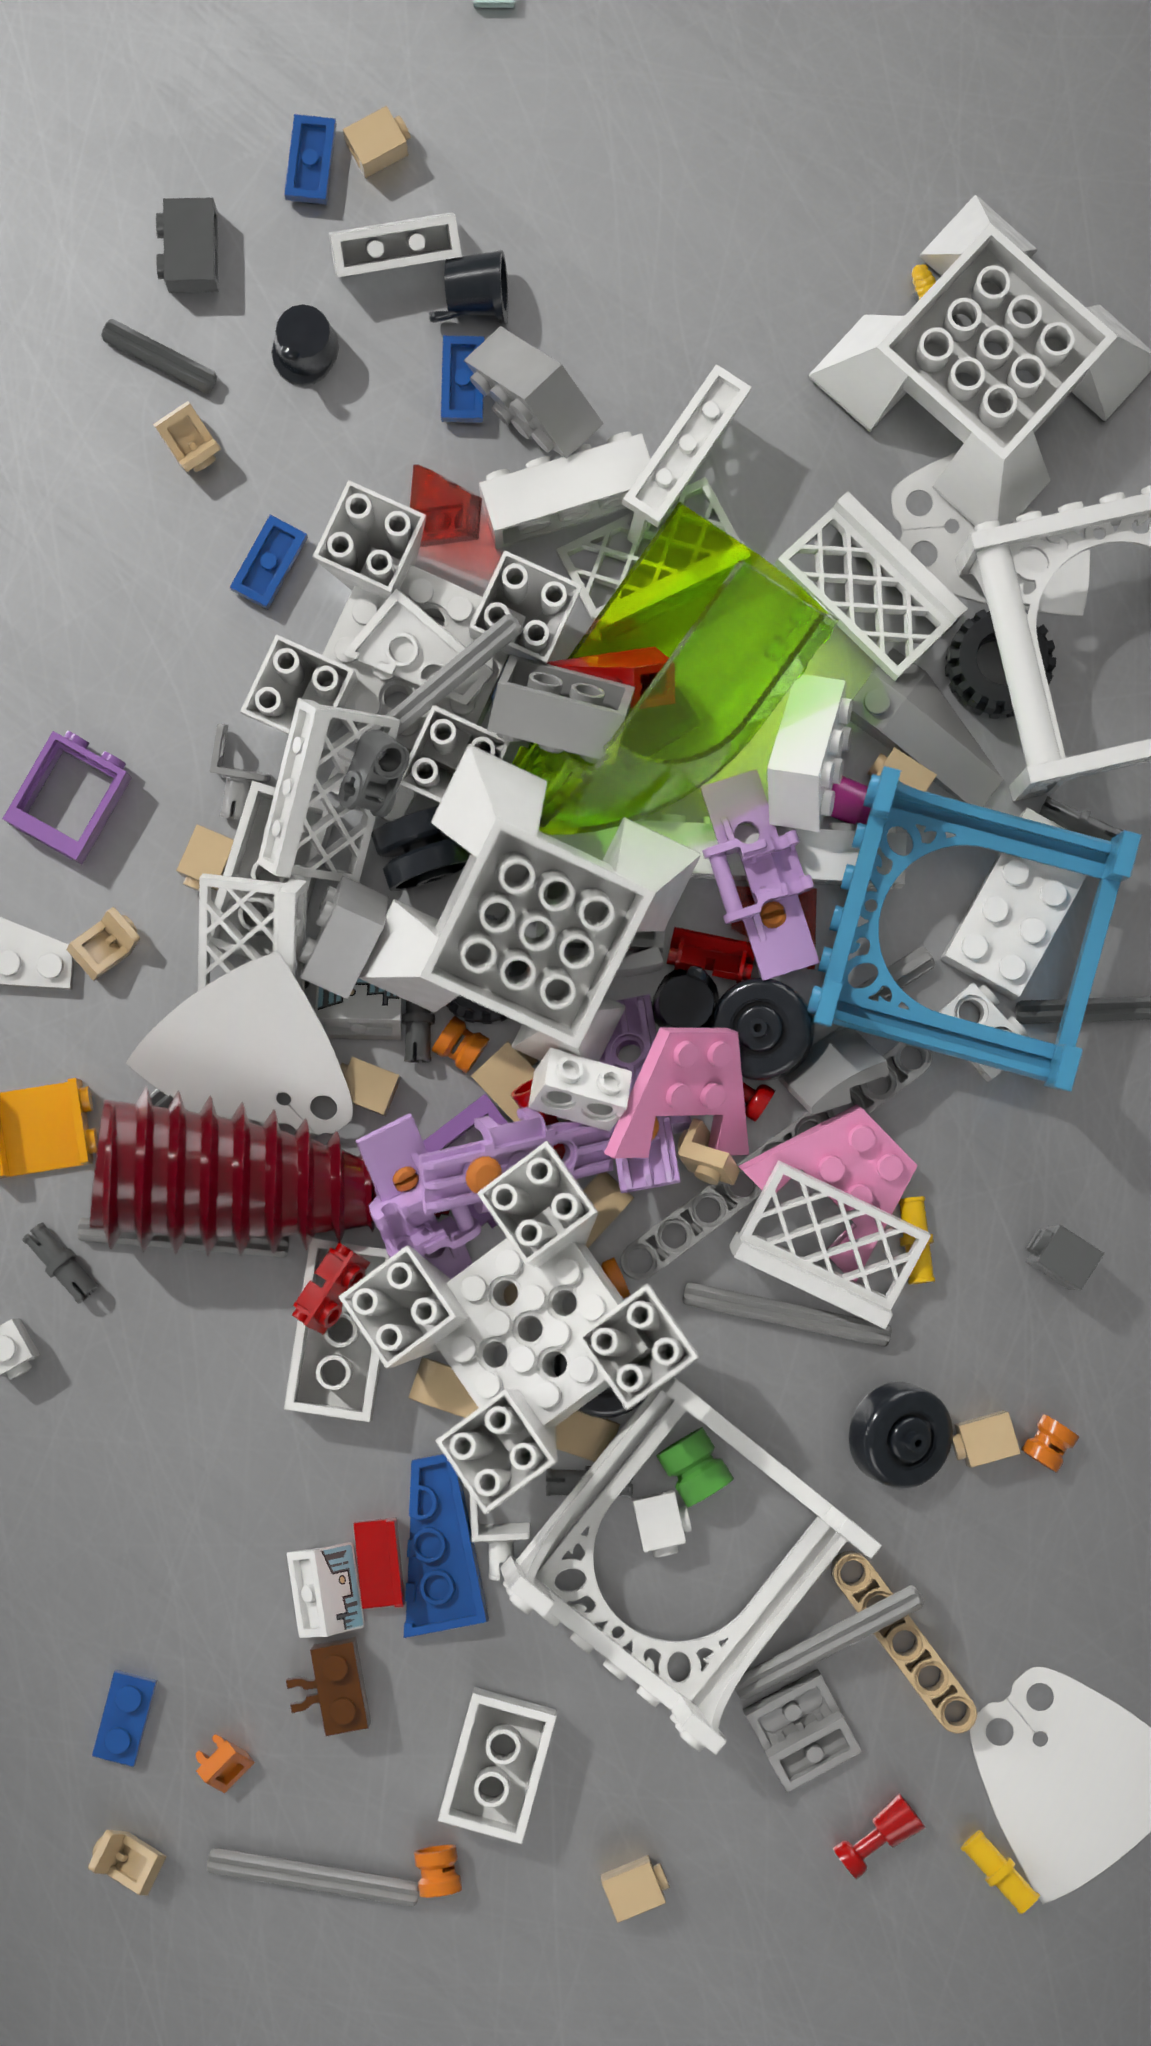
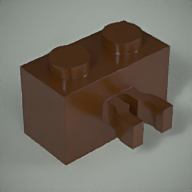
(338, 1687)

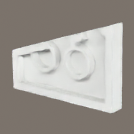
(412, 646)
(33, 959)

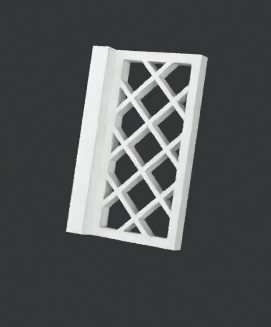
(683, 450)
(623, 524)
(899, 570)
(295, 794)
(286, 934)
(821, 1280)

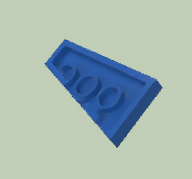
(443, 1566)

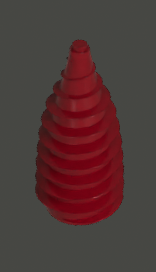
(221, 1178)

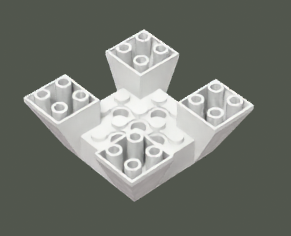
(1065, 348)
(373, 551)
(560, 997)
(416, 1309)

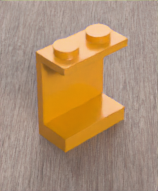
(46, 1128)

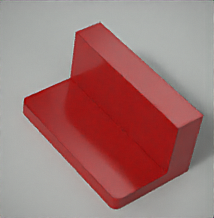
(379, 1563)

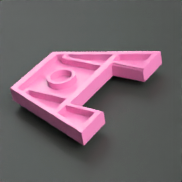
(686, 1076)
(851, 1156)

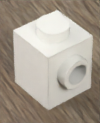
(15, 1349)
(661, 1522)

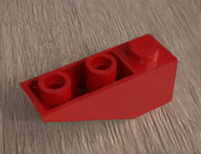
(627, 667)

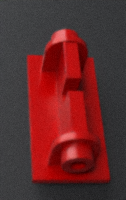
(722, 955)
(321, 1307)

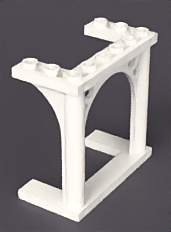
(994, 560)
(703, 1695)

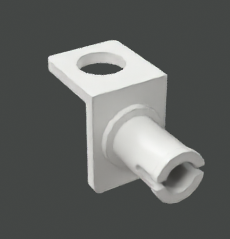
(499, 1539)

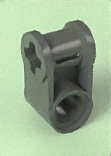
(373, 776)

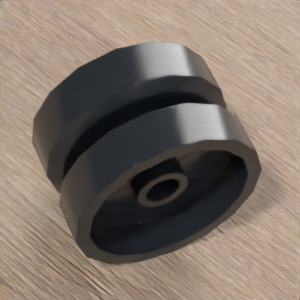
(421, 848)

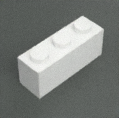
(395, 244)

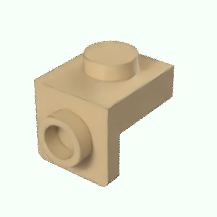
(187, 438)
(104, 944)
(705, 1162)
(127, 1860)

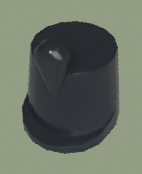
(475, 287)
(304, 345)
(685, 999)

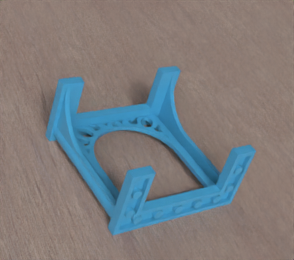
(905, 807)

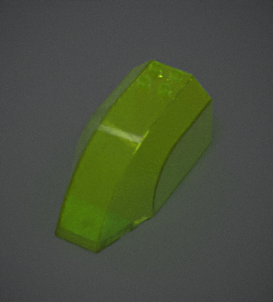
(733, 648)

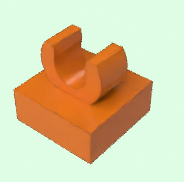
(224, 1765)

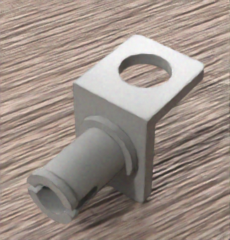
(237, 780)

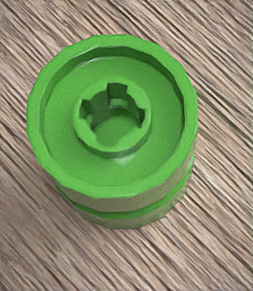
(695, 1467)

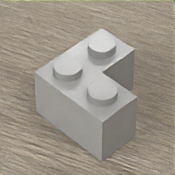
(350, 927)

